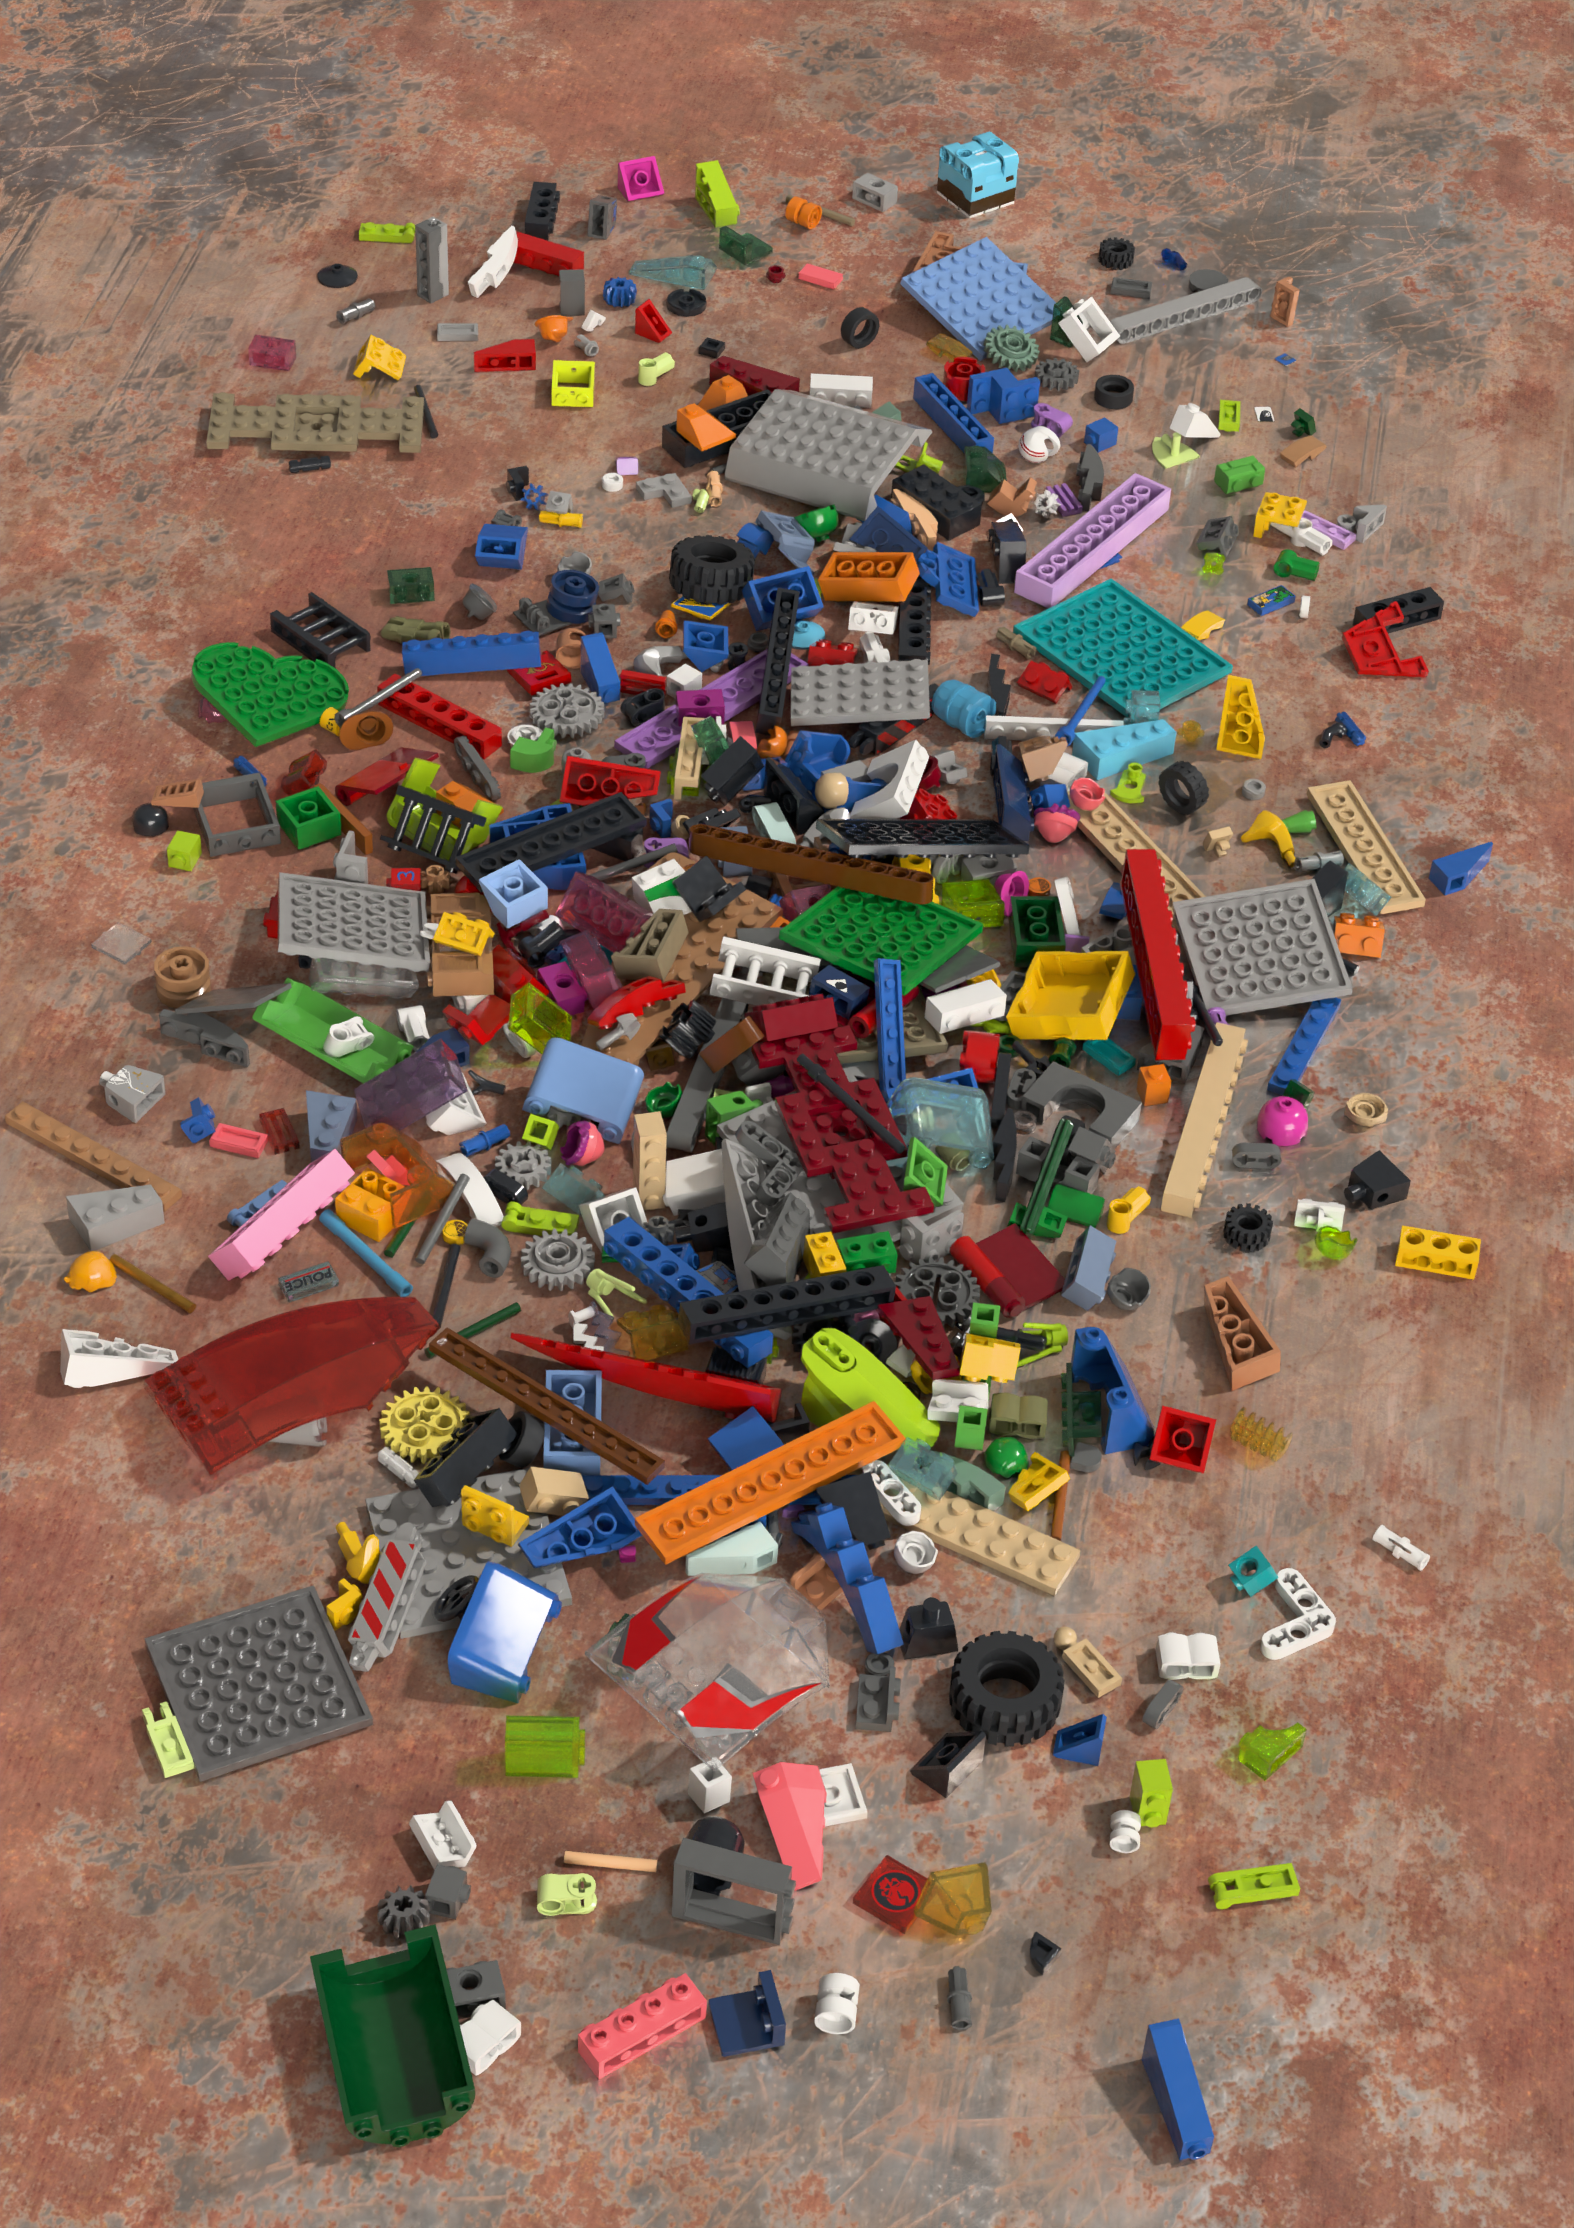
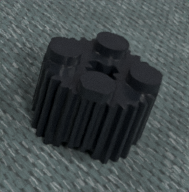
(688, 1028)

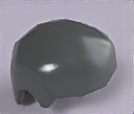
(1129, 1289)

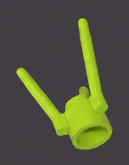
(1055, 1335)

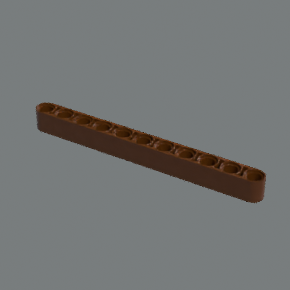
(811, 864)

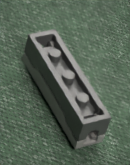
(432, 259)

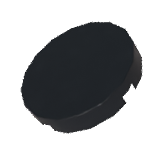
(686, 303)

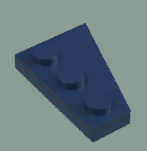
(887, 535)

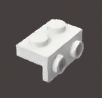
(444, 1836)

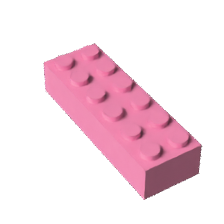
(282, 1216)

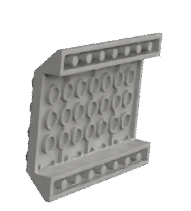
(820, 452)

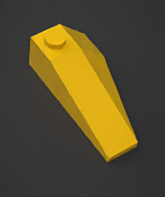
(1240, 720)

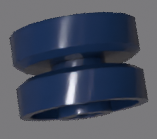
(572, 596)

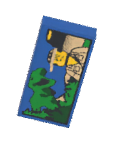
(1271, 600)

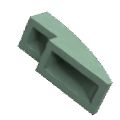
(976, 1485)

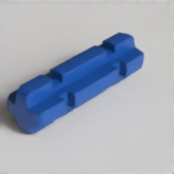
(1353, 730)
(246, 768)

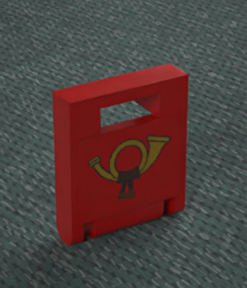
(550, 665)

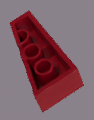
(751, 376)

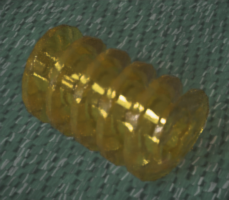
(1258, 1436)

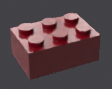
(794, 1017)

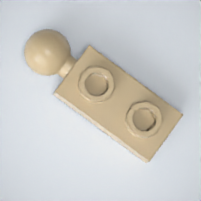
(1087, 1662)

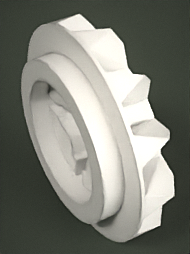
(525, 731)

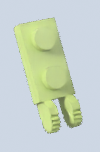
(168, 1742)

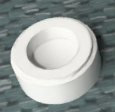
(612, 482)
(1304, 607)

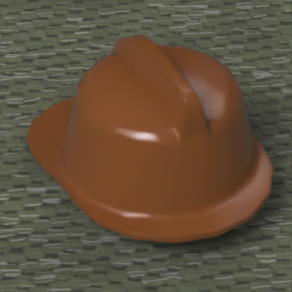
(366, 730)

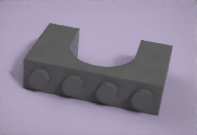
(1062, 1086)

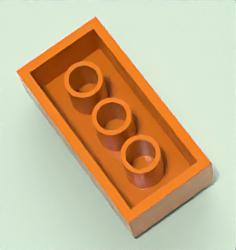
(868, 576)

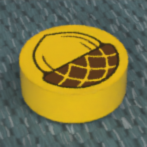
(454, 1232)

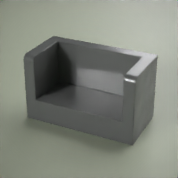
(572, 292)

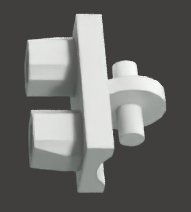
(1318, 1214)

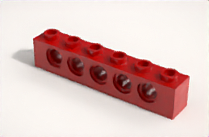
(442, 717)

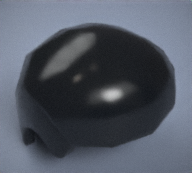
(150, 820)

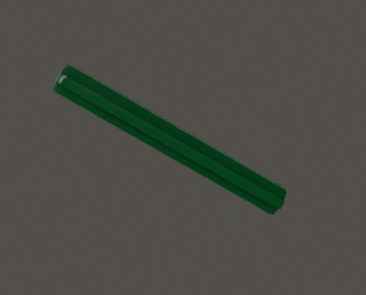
(1046, 1176)

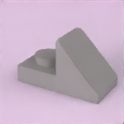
(1368, 520)

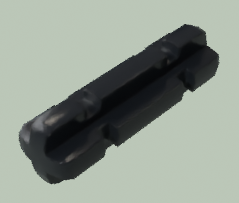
(309, 464)

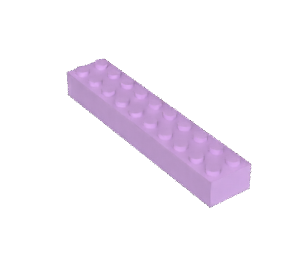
(1092, 541)

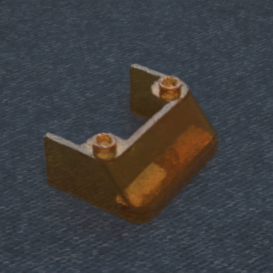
(427, 1179)

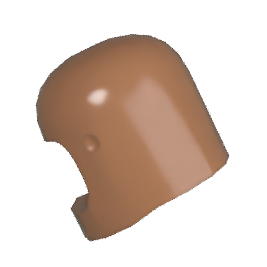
(569, 648)

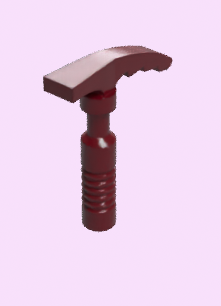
(507, 935)

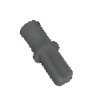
(959, 1998)

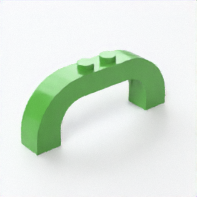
(972, 1420)

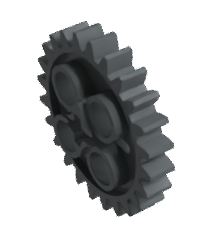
(956, 1288)

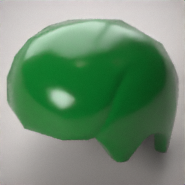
(664, 1099)
(1006, 1456)

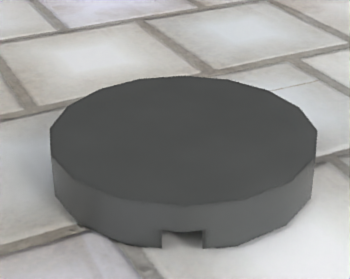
(1206, 279)

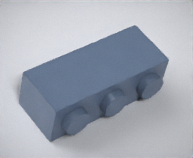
(1089, 1268)

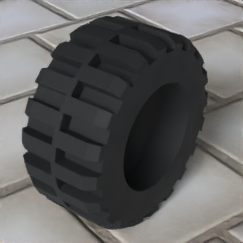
(711, 569)
(1009, 1658)

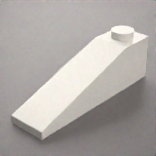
(99, 1361)

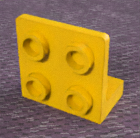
(380, 355)
(1278, 510)
(491, 1516)

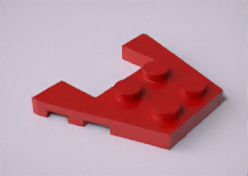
(1373, 649)

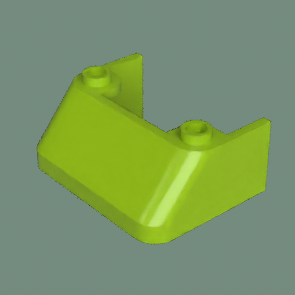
(419, 779)

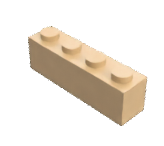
(649, 1159)

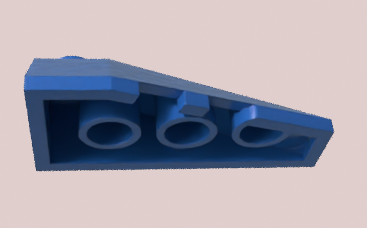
(588, 1530)

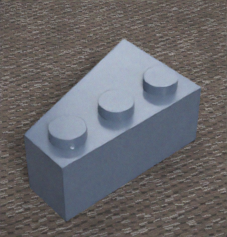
(329, 1121)

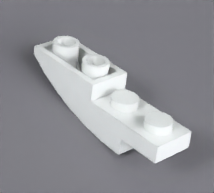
(501, 258)

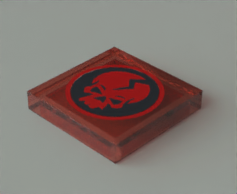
(891, 1894)

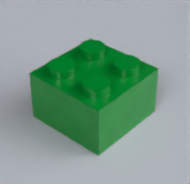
(308, 817)

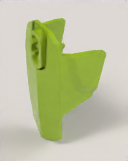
(840, 1388)

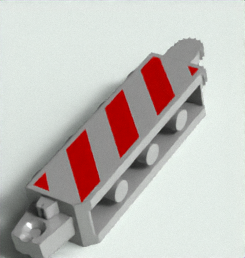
(387, 1598)

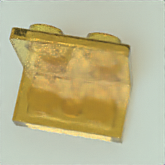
(653, 1332)

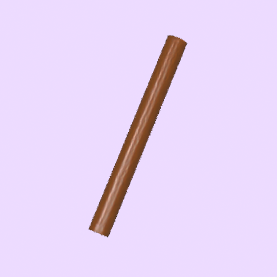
(1060, 1499)

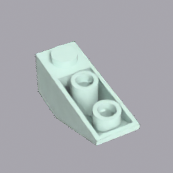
(736, 1554)

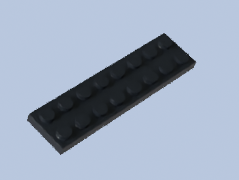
(555, 838)

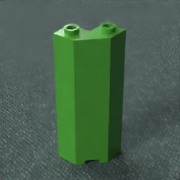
(306, 1019)

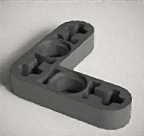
(786, 1167)

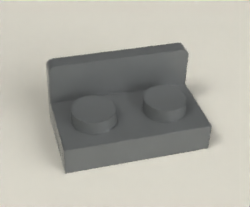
(1218, 533)
(876, 1701)

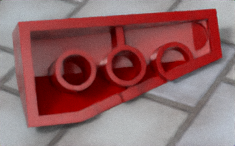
(593, 780)
(510, 975)

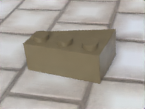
(653, 948)

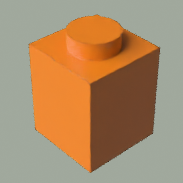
(1153, 1085)

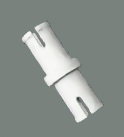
(1386, 1537)

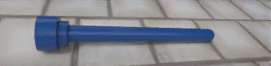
(1068, 731)

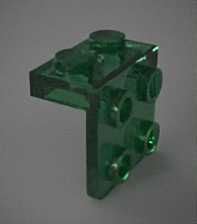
(744, 247)

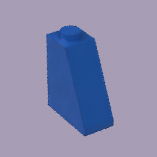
(599, 668)

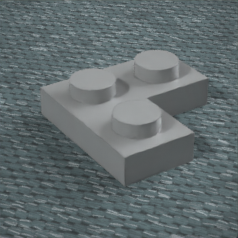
(667, 486)

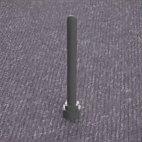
(344, 714)

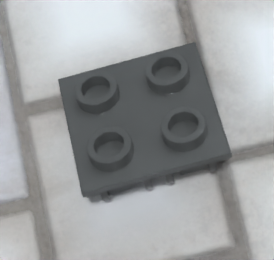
(537, 617)

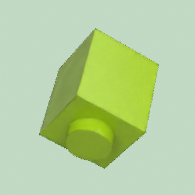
(184, 850)
(540, 1131)

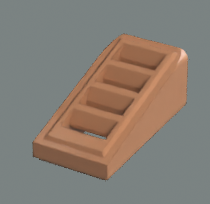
(182, 794)

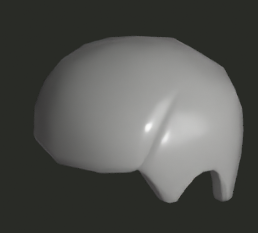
(577, 561)

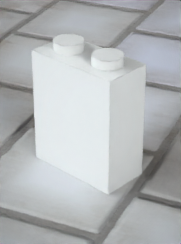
(694, 1181)

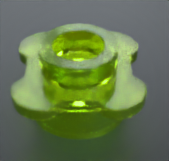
(1213, 557)

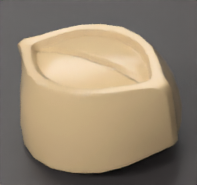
(1366, 1109)

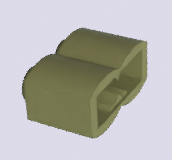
(1018, 1415)

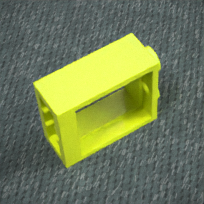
(564, 374)

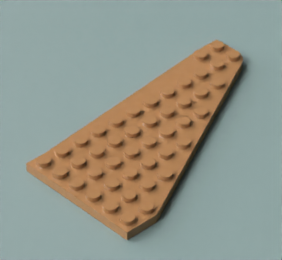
(693, 966)

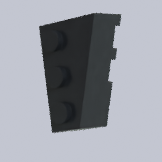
(1008, 549)

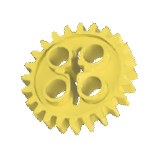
(421, 1422)

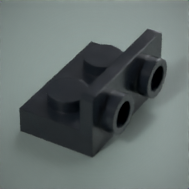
(713, 818)

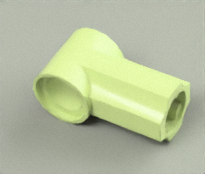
(652, 368)

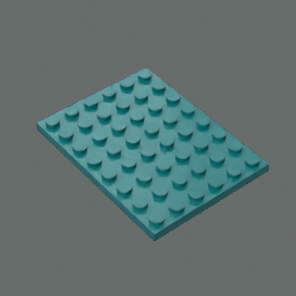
(1125, 642)

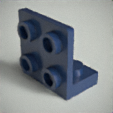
(749, 2018)

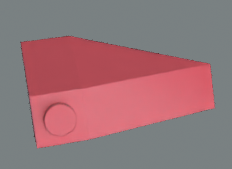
(794, 1809)

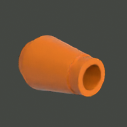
(666, 625)

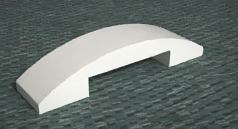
(477, 1192)

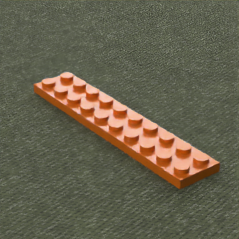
(769, 1482)

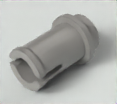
(589, 347)

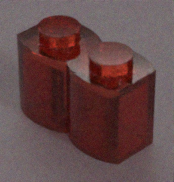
(304, 773)

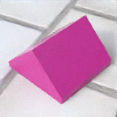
(639, 179)

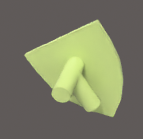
(1171, 452)

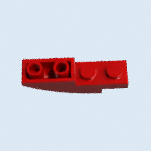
(633, 998)

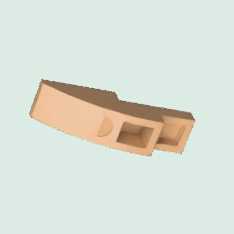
(922, 521)

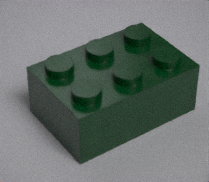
(1035, 927)

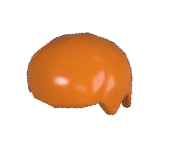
(775, 745)

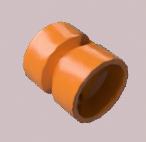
(803, 213)

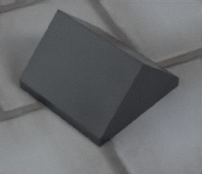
(950, 1761)

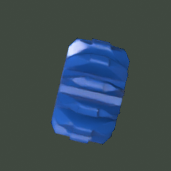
(619, 292)

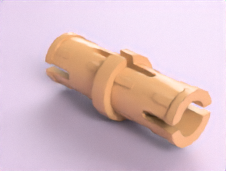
(714, 489)

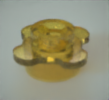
(1190, 731)

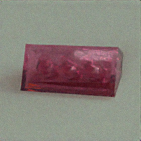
(601, 911)

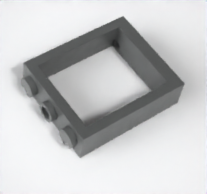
(234, 790)
(726, 1912)

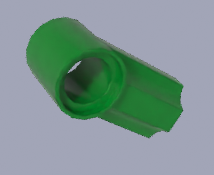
(1290, 564)

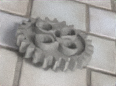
(567, 710)

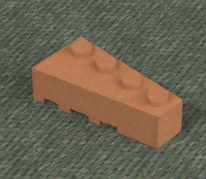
(1239, 1335)

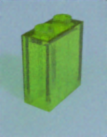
(544, 1746)

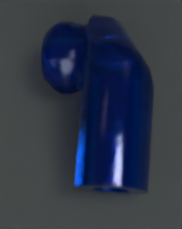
(1173, 258)

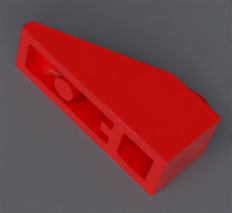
(507, 356)

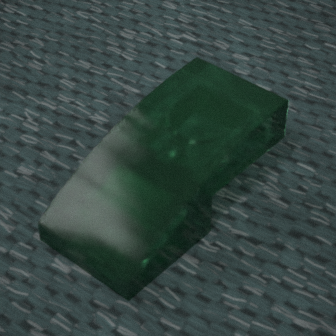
(710, 738)

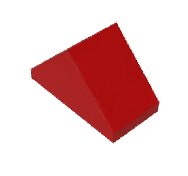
(650, 323)

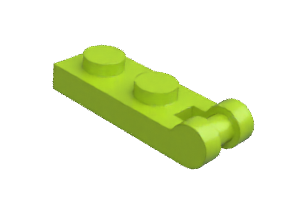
(387, 232)
(537, 1220)
(1254, 1885)

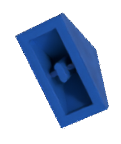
(1081, 1741)

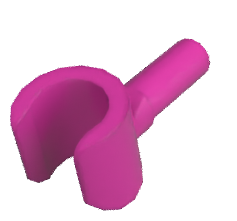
(627, 1554)

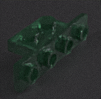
(1083, 1412)

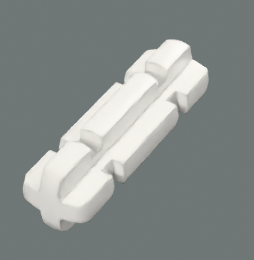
(398, 1466)

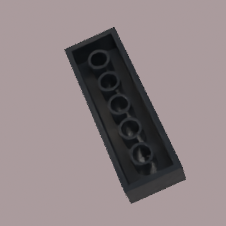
(733, 415)

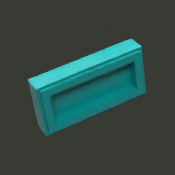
(1110, 1055)

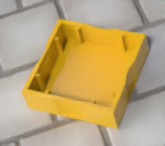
(1071, 995)

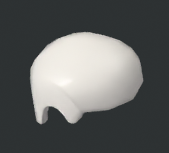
(915, 1552)

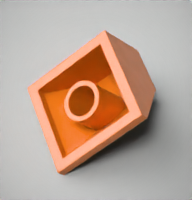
(722, 392)
(701, 427)
(460, 796)

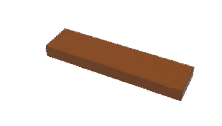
(349, 822)

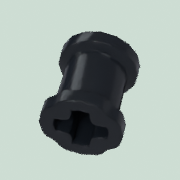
(736, 656)

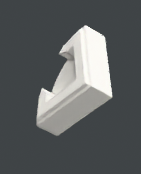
(592, 320)

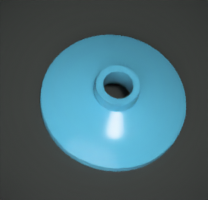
(806, 634)

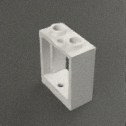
(1078, 334)
(867, 619)

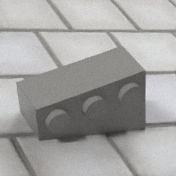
(114, 1214)

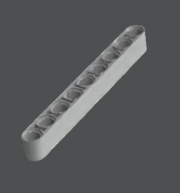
(1186, 309)

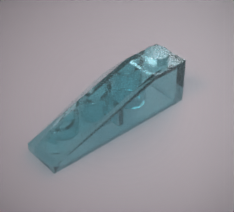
(682, 270)

